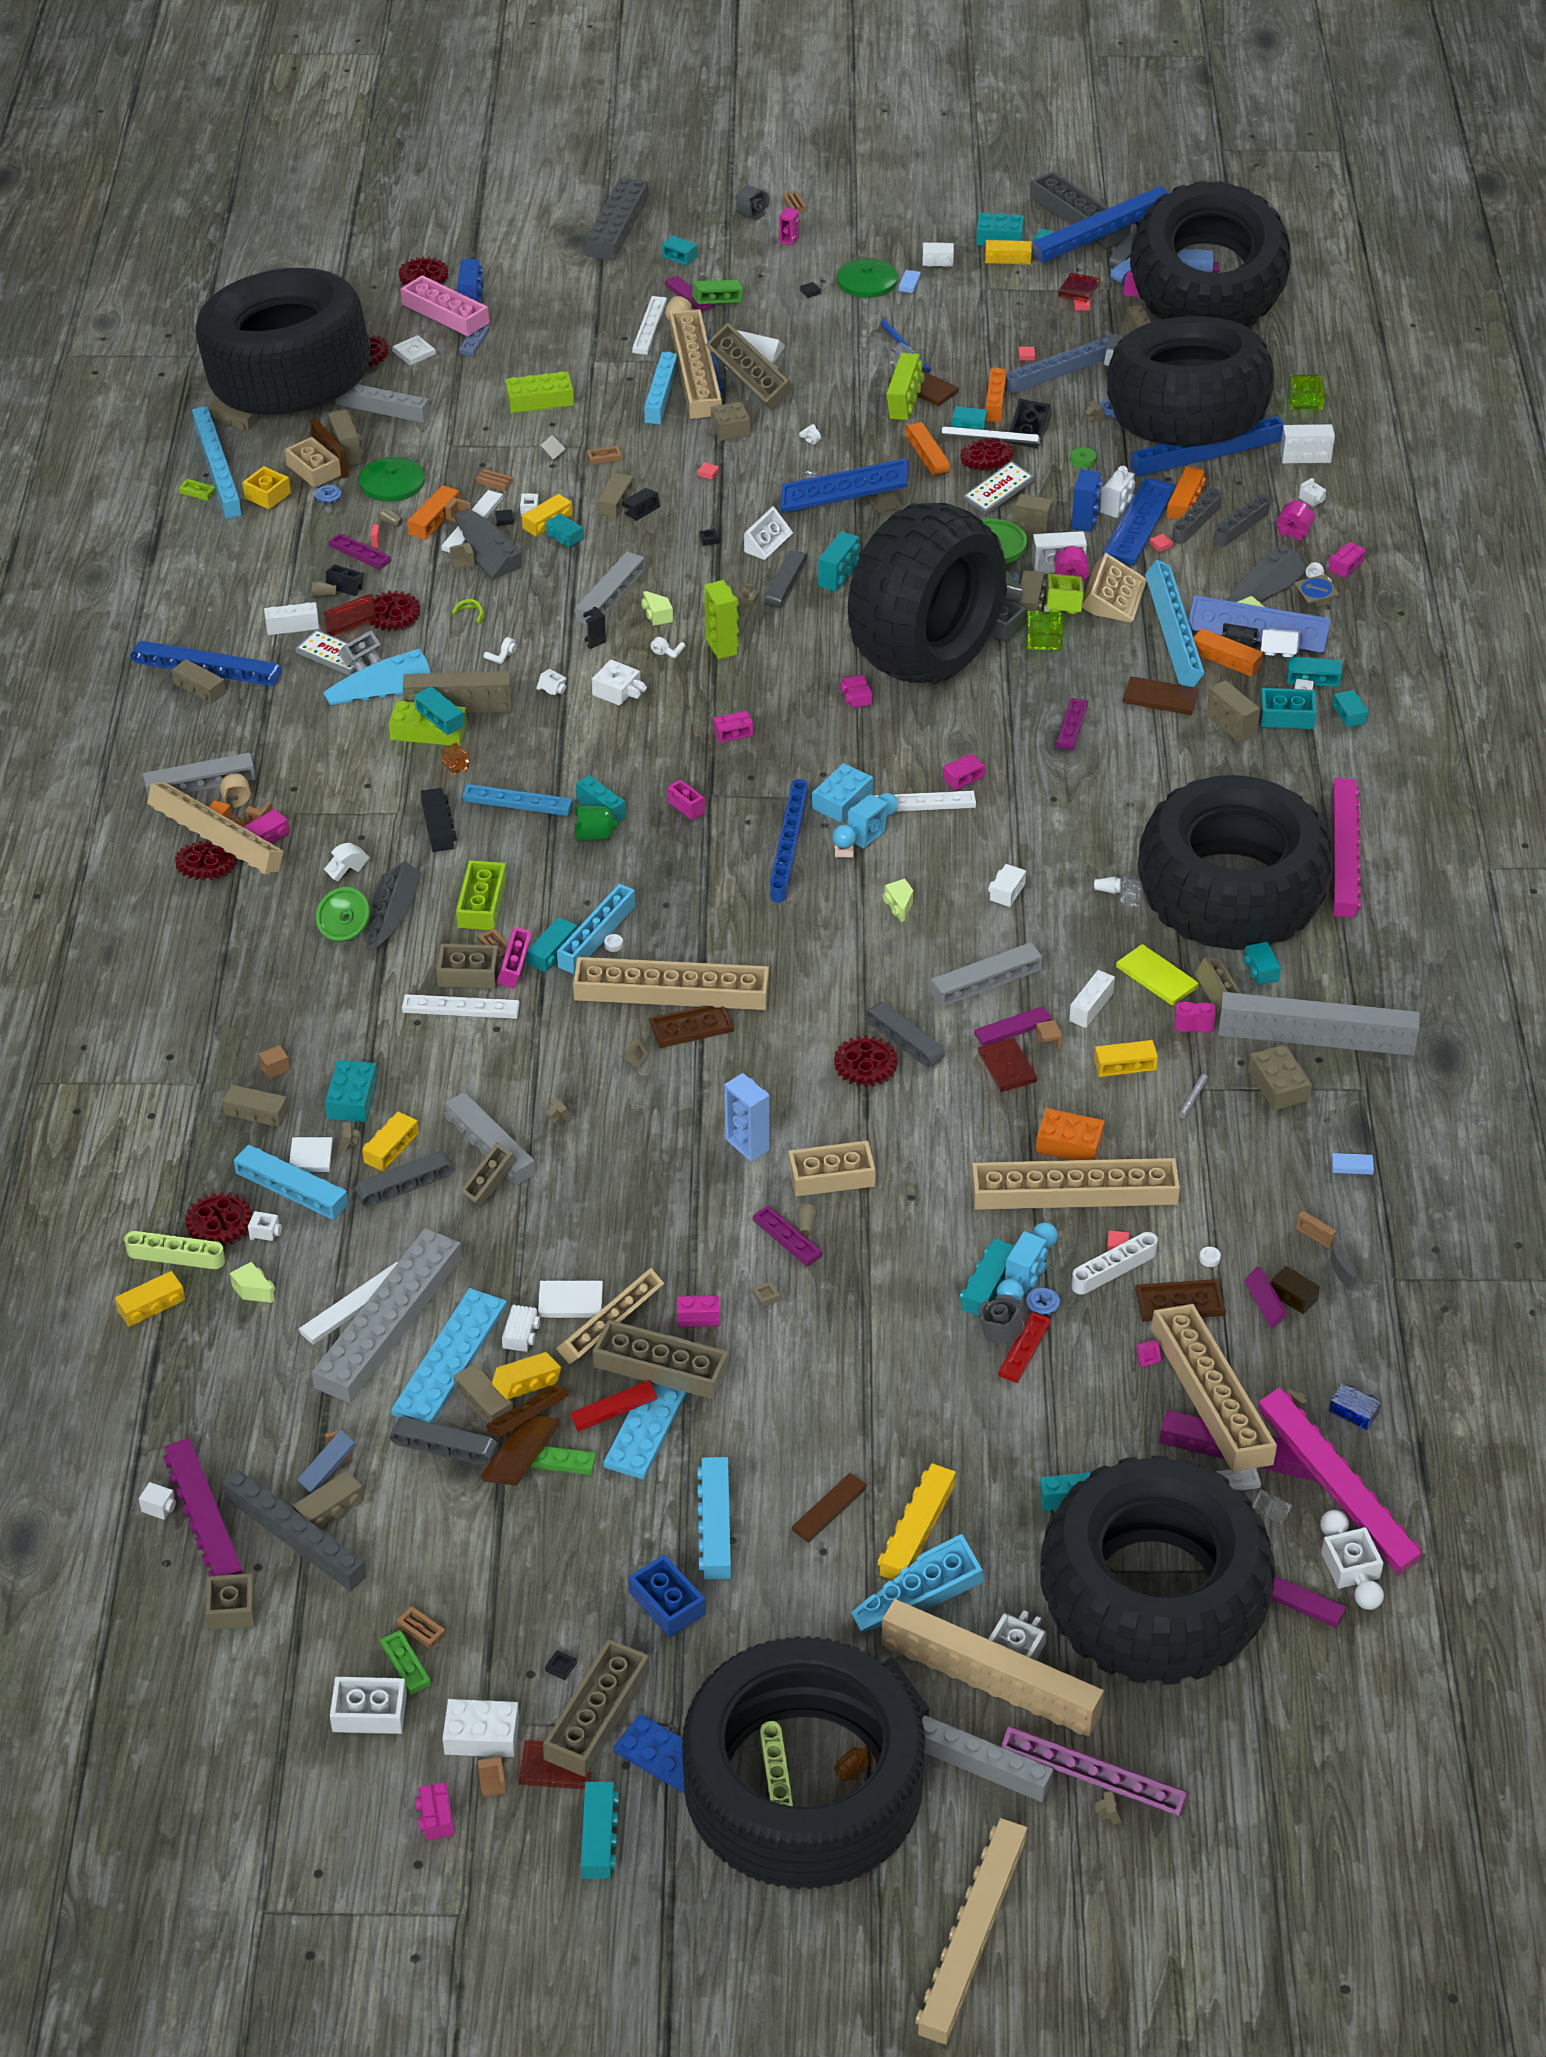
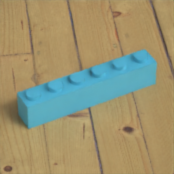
(661, 388)
(596, 927)
(291, 1182)
(715, 1520)

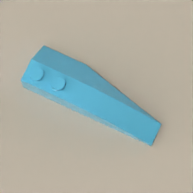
(378, 679)
(926, 1583)

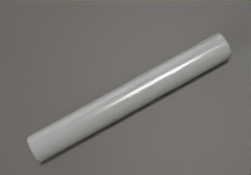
(1192, 1096)

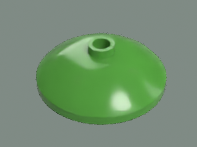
(335, 909)

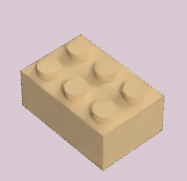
(313, 462)

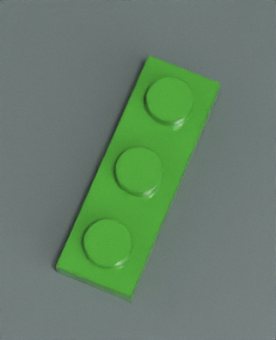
(565, 1460)
(405, 1662)

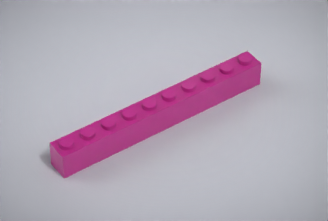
(1345, 847)
(1339, 1480)

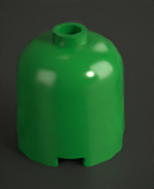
(594, 823)

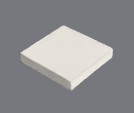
(413, 350)
(311, 1153)

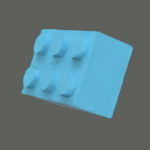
(841, 792)

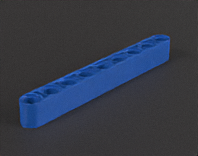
(219, 664)
(788, 840)

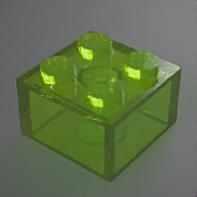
(1306, 392)
(1044, 630)

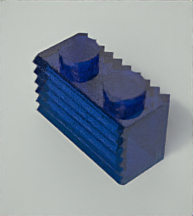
(1354, 1406)

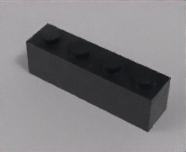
(437, 819)

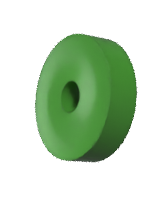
(1083, 457)

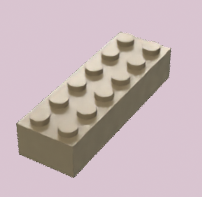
(749, 366)
(474, 690)
(661, 1359)
(596, 1708)

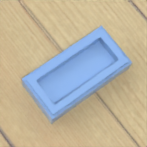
(909, 281)
(1352, 1163)

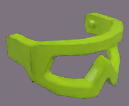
(459, 606)

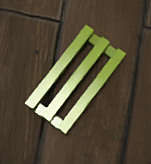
(197, 489)

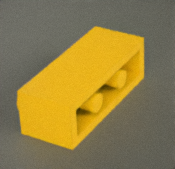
(1008, 252)
(535, 519)
(1125, 1058)
(390, 1141)
(149, 1298)
(526, 1375)

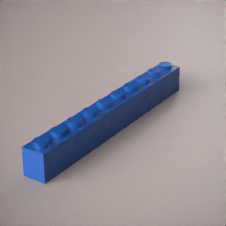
(1095, 226)
(1170, 456)

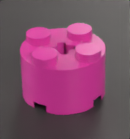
(1295, 520)
(1071, 562)

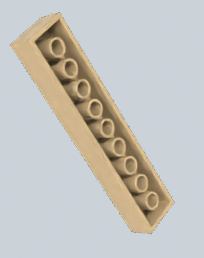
(694, 362)
(671, 983)
(1075, 1183)
(1213, 1388)
(992, 1668)

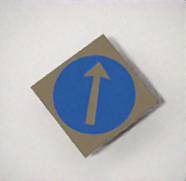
(1317, 589)

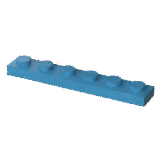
(517, 799)

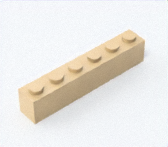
(615, 1310)

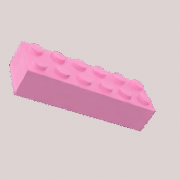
(445, 305)

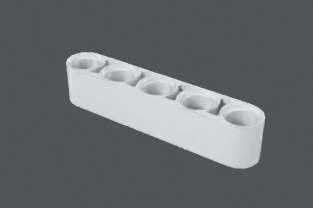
(1114, 1263)

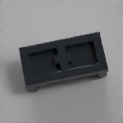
(641, 503)
(345, 579)
(596, 628)
(1241, 634)

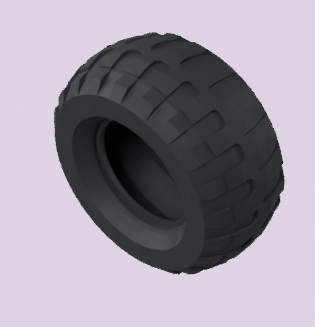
(1217, 216)
(1190, 380)
(926, 592)
(1226, 904)
(1142, 1632)

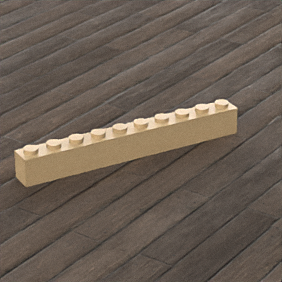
(215, 827)
(972, 1931)

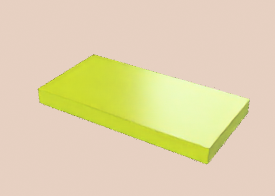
(1157, 974)

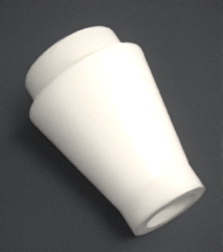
(1108, 885)

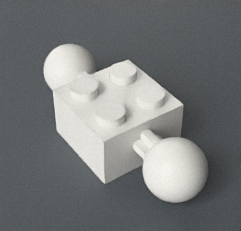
(1352, 1559)

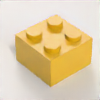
(266, 487)

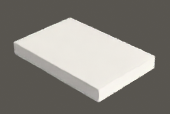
(569, 1299)

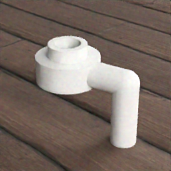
(811, 434)
(1311, 570)
(508, 647)
(661, 647)

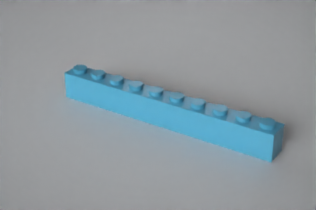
(216, 462)
(1174, 624)

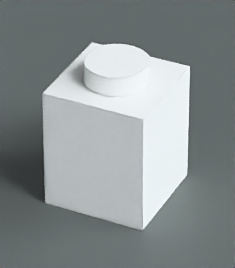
(157, 1501)

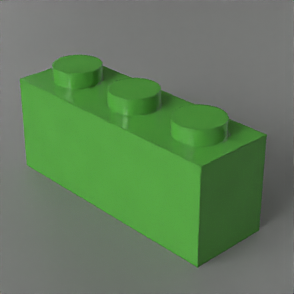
(717, 291)

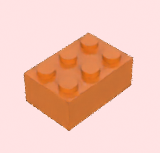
(1069, 1135)

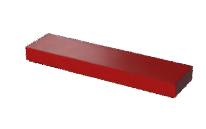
(1024, 1347)
(613, 1406)

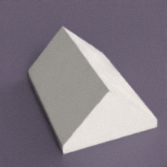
(768, 347)
(766, 534)

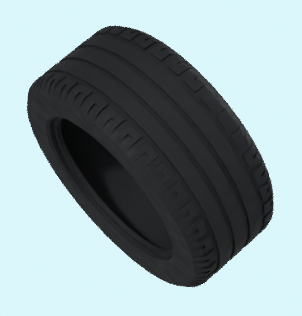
(792, 1842)

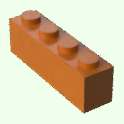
(996, 394)
(1186, 492)
(431, 513)
(1228, 652)

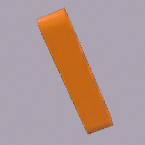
(927, 448)

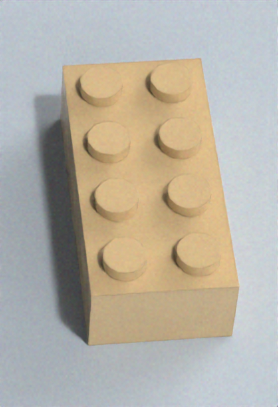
(831, 1168)

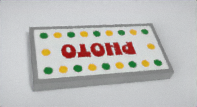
(998, 488)
(324, 650)

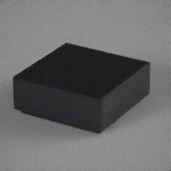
(810, 289)
(504, 517)
(708, 537)
(560, 1665)

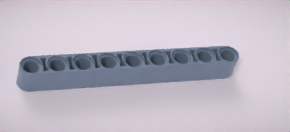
(1057, 365)

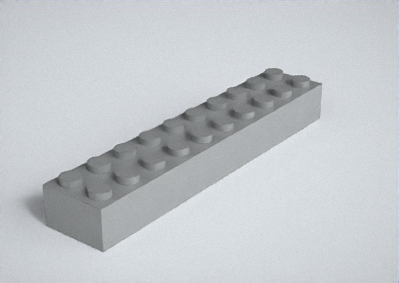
(1318, 1023)
(387, 1315)

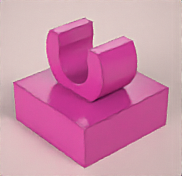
(1148, 1353)

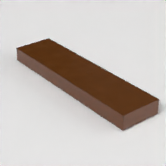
(526, 1410)
(829, 1507)

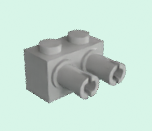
(361, 647)

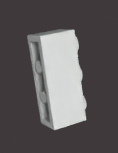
(291, 618)
(1092, 998)

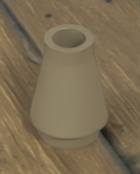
(388, 516)
(322, 589)
(806, 1216)

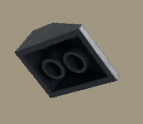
(1031, 418)

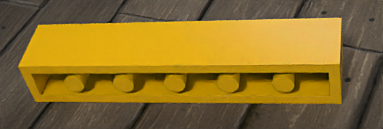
(918, 1521)

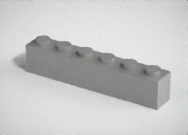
(386, 403)
(612, 585)
(202, 774)
(986, 974)
(485, 1133)
(987, 1759)

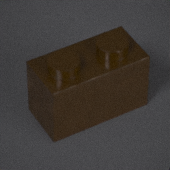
(1295, 1289)

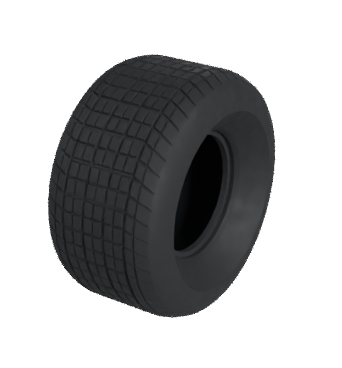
(283, 341)

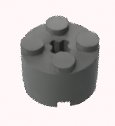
(752, 202)
(1001, 1319)

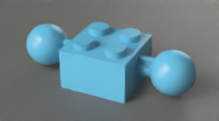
(866, 821)
(1027, 1261)

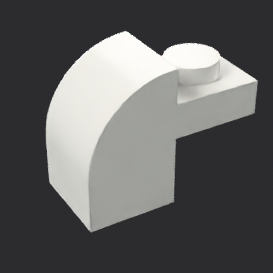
(346, 856)

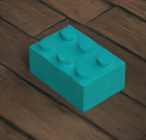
(999, 227)
(838, 561)
(1288, 708)
(351, 1091)

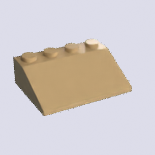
(1113, 590)

